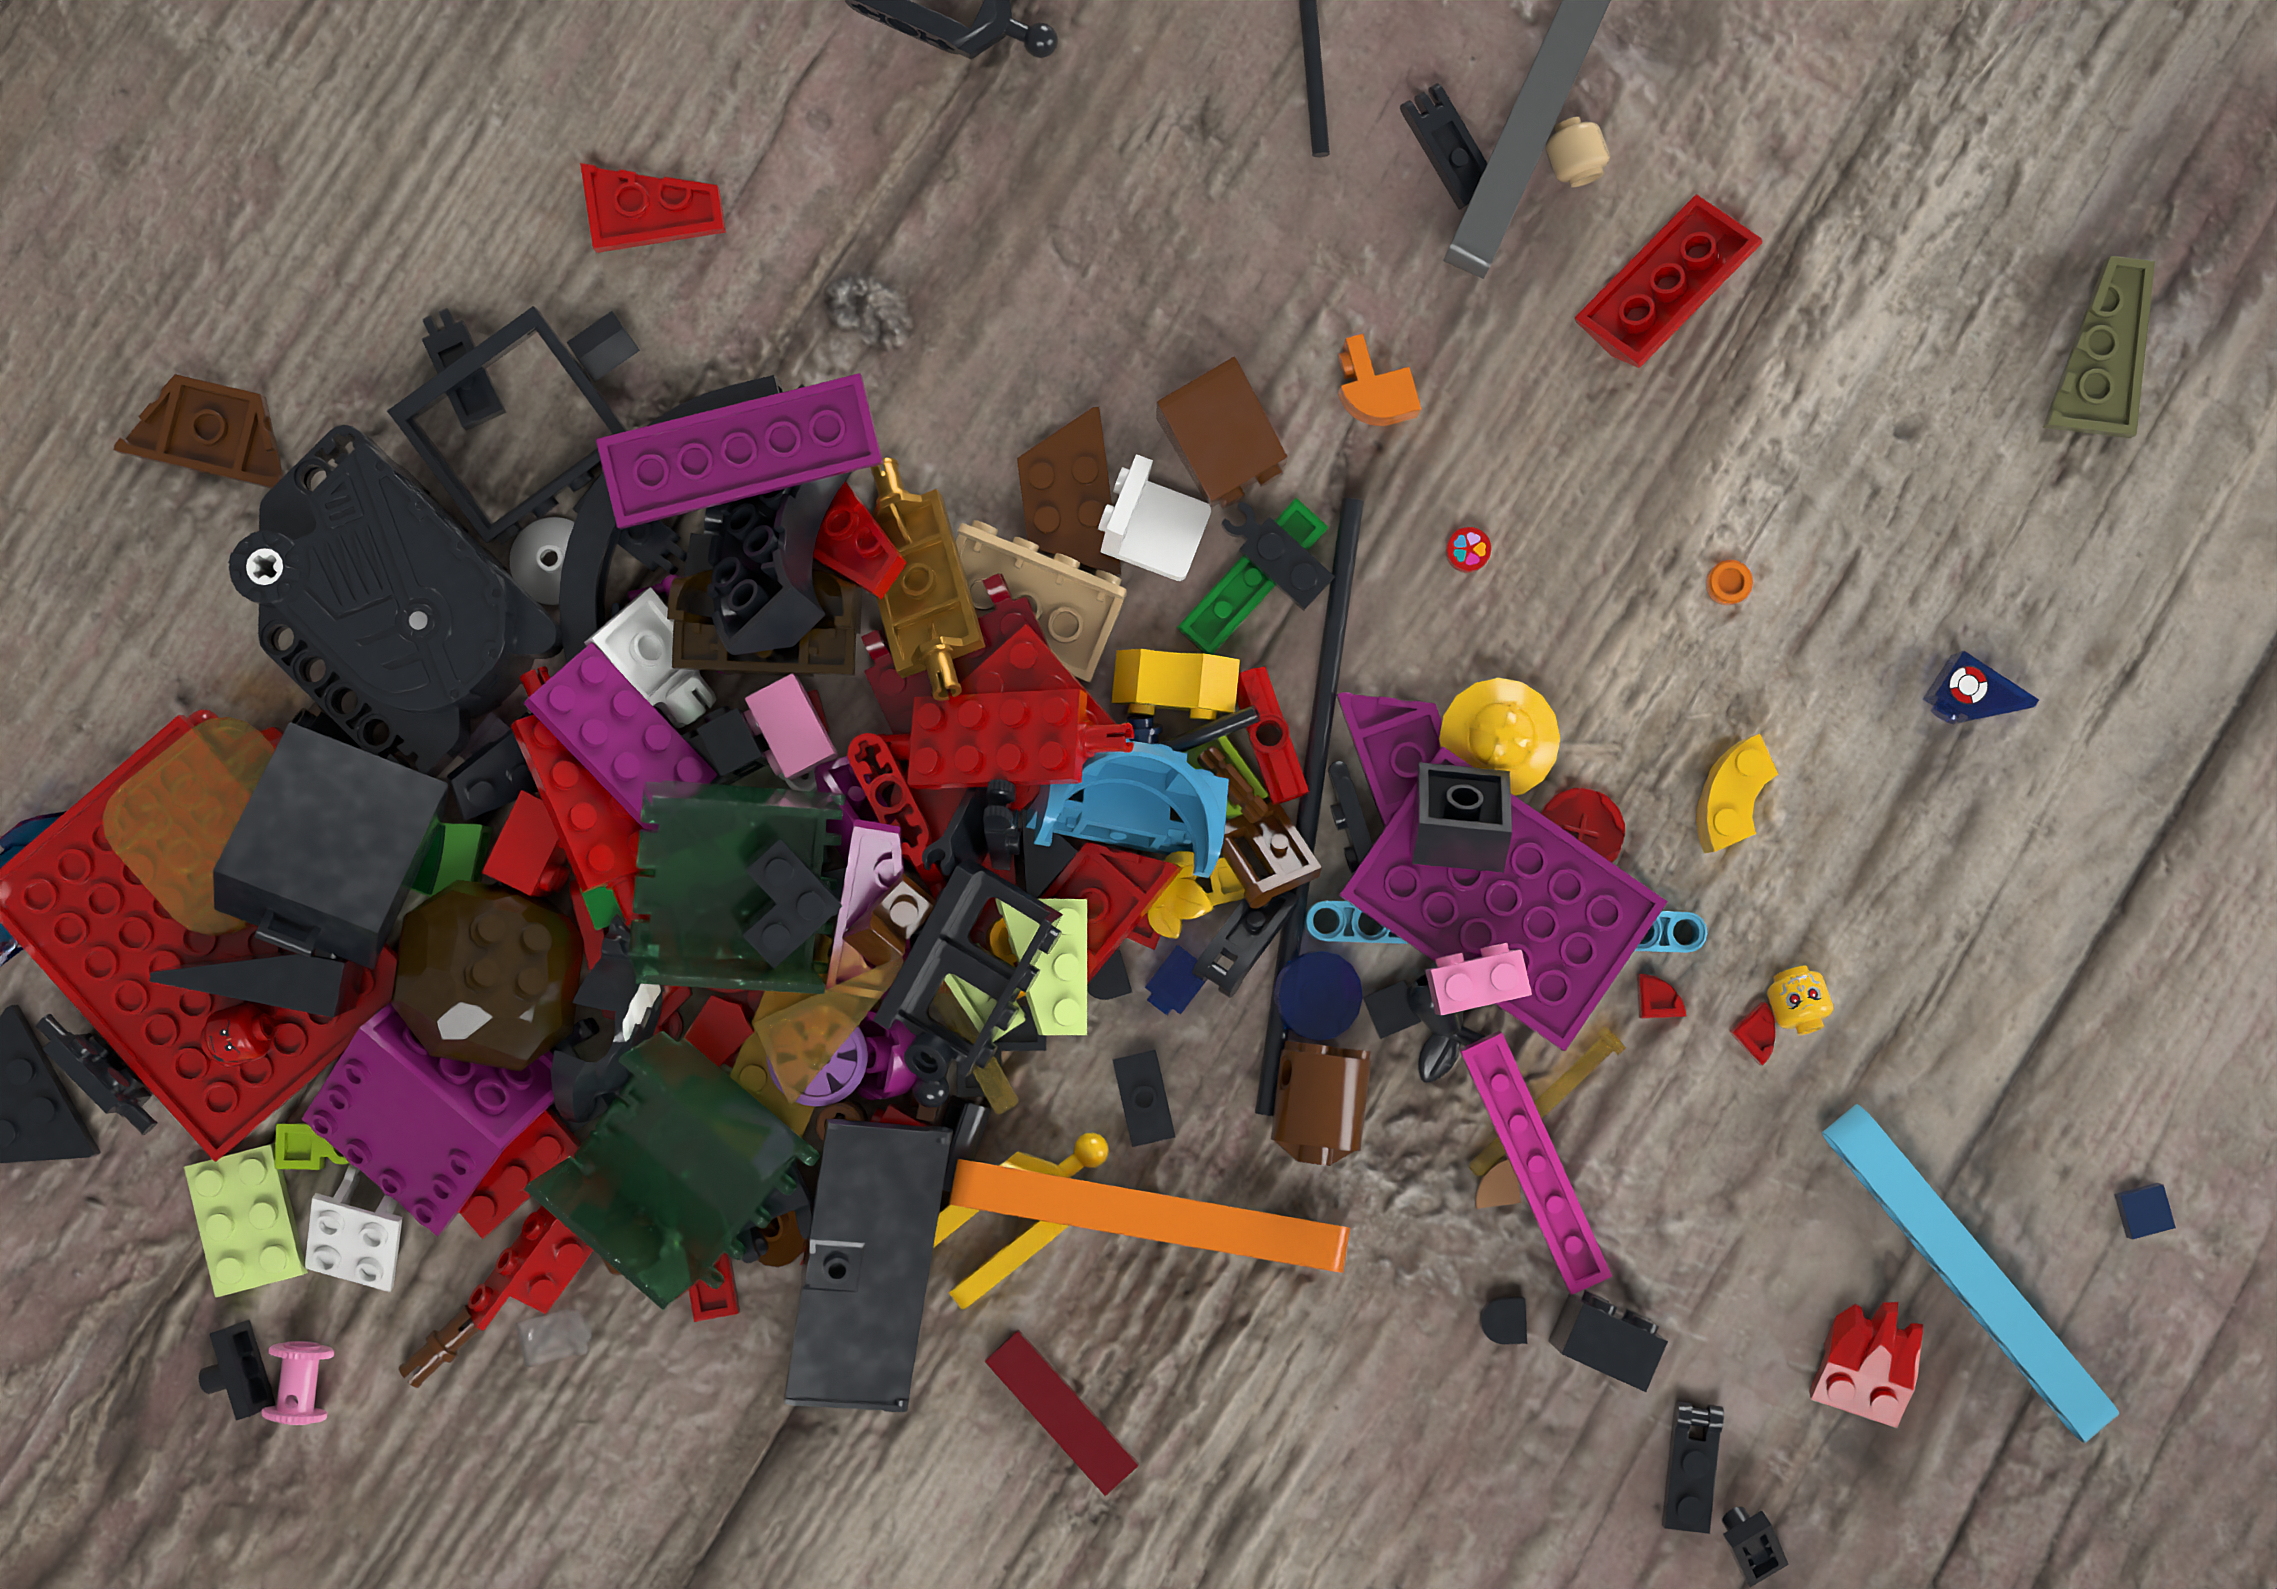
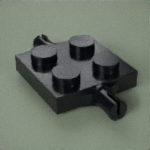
(98, 1073)

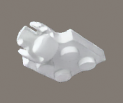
(641, 648)

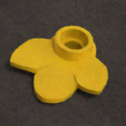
(1180, 900)

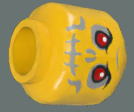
(1800, 1000)

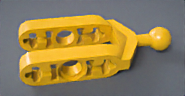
(1089, 1151)

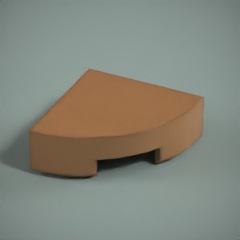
(1498, 1186)

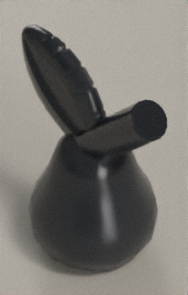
(1448, 1032)

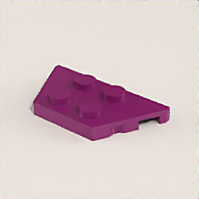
(1390, 743)

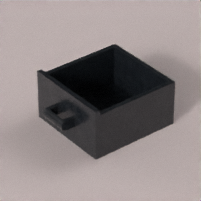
(328, 847)

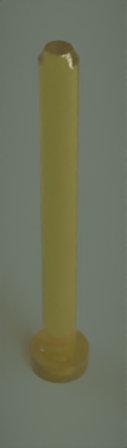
(1556, 1092)

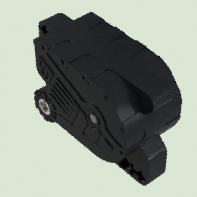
(388, 601)

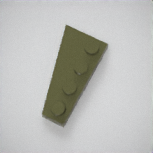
(2107, 359)

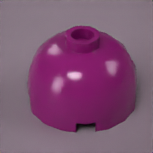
(885, 1069)

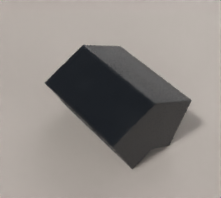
(603, 346)

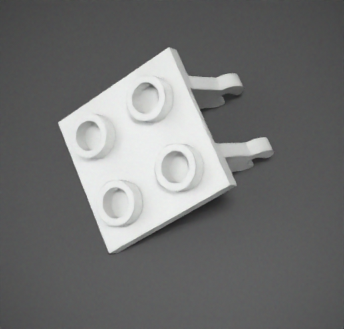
(353, 1240)

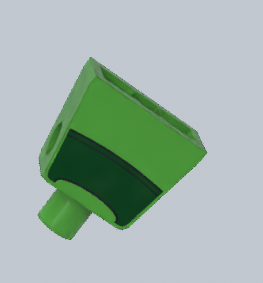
(455, 854)

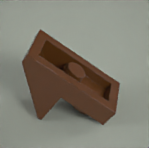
(890, 921)

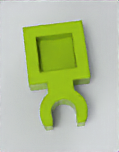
(302, 1148)

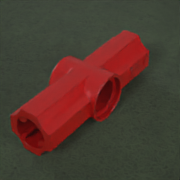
(1277, 762)

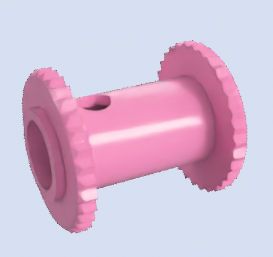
(298, 1379)

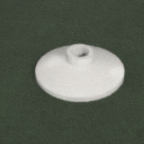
(528, 553)

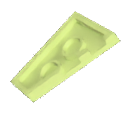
(1060, 989)

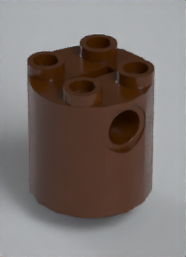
(1320, 1102)

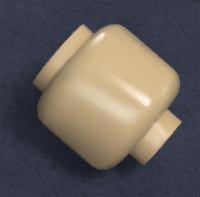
(1577, 152)

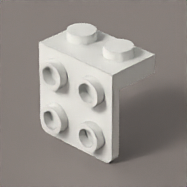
(1152, 523)

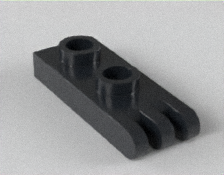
(1446, 143)

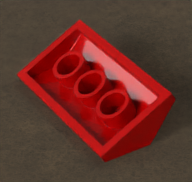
(1667, 281)

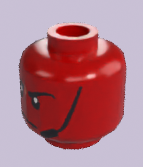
(237, 1035)

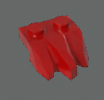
(1869, 1364)

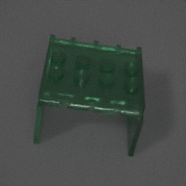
(705, 893)
(673, 1171)

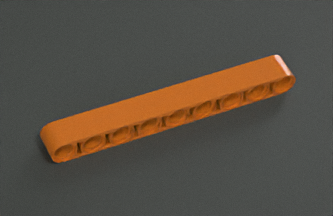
(1149, 1215)

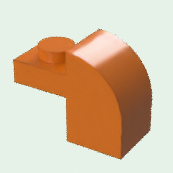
(1373, 398)

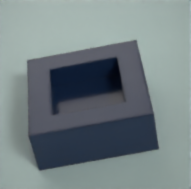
(2145, 1211)

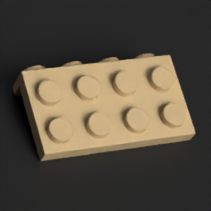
(1070, 604)

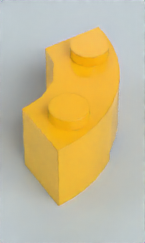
(1175, 682)
(1730, 794)

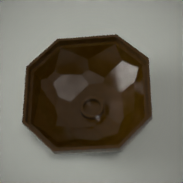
(488, 975)

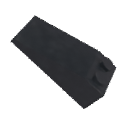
(280, 979)

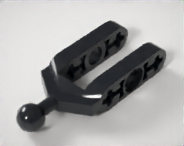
(990, 26)

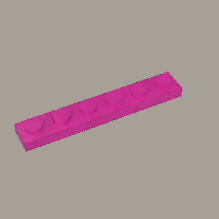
(1535, 1162)

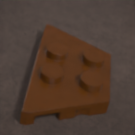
(208, 431)
(1067, 492)

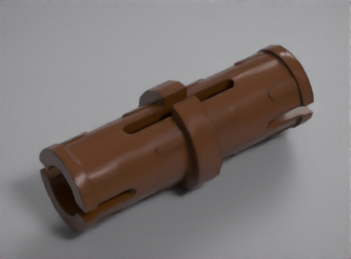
(440, 1348)

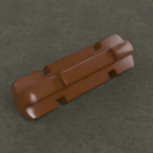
(1238, 788)

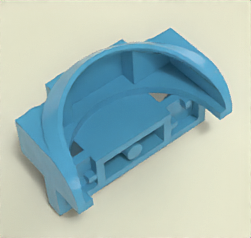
(1129, 801)

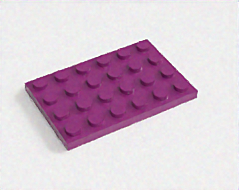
(1554, 902)

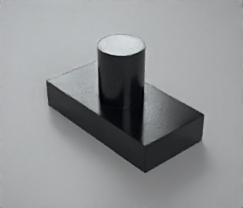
(238, 1371)
(1753, 1545)

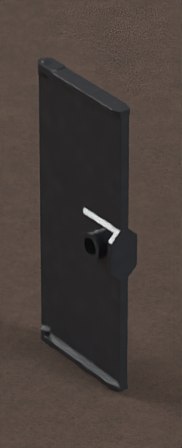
(867, 1265)

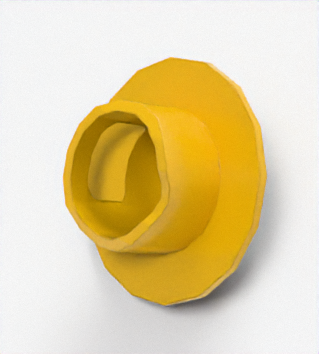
(1503, 728)

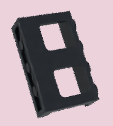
(948, 949)

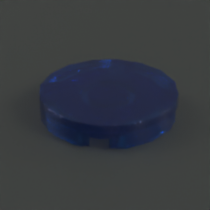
(1318, 995)

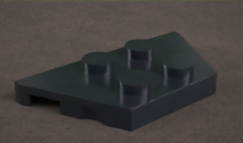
(35, 1108)

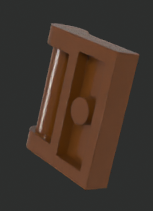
(1277, 848)

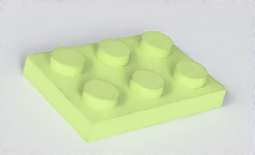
(245, 1220)

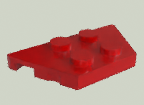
(1117, 891)

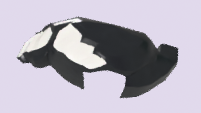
(636, 1017)

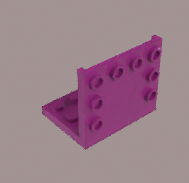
(421, 1120)

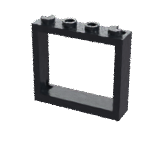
(462, 371)

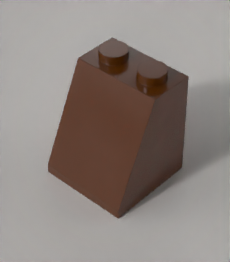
(1221, 434)

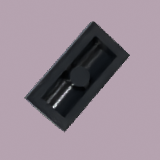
(968, 1124)

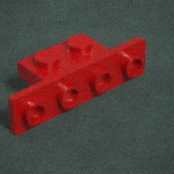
(532, 1269)

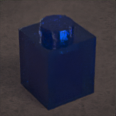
(1173, 982)

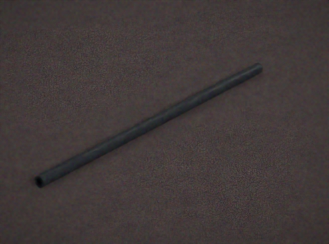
(1314, 775)

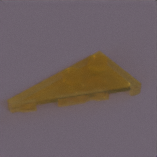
(810, 1031)

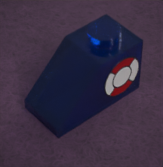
(1974, 691)

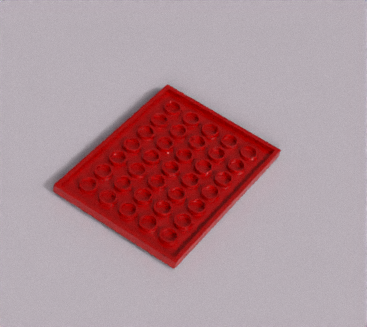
(105, 934)

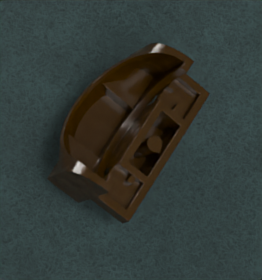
(823, 650)

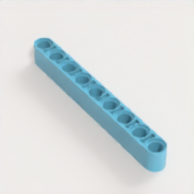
(1659, 936)
(1970, 1273)

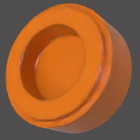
(1729, 582)

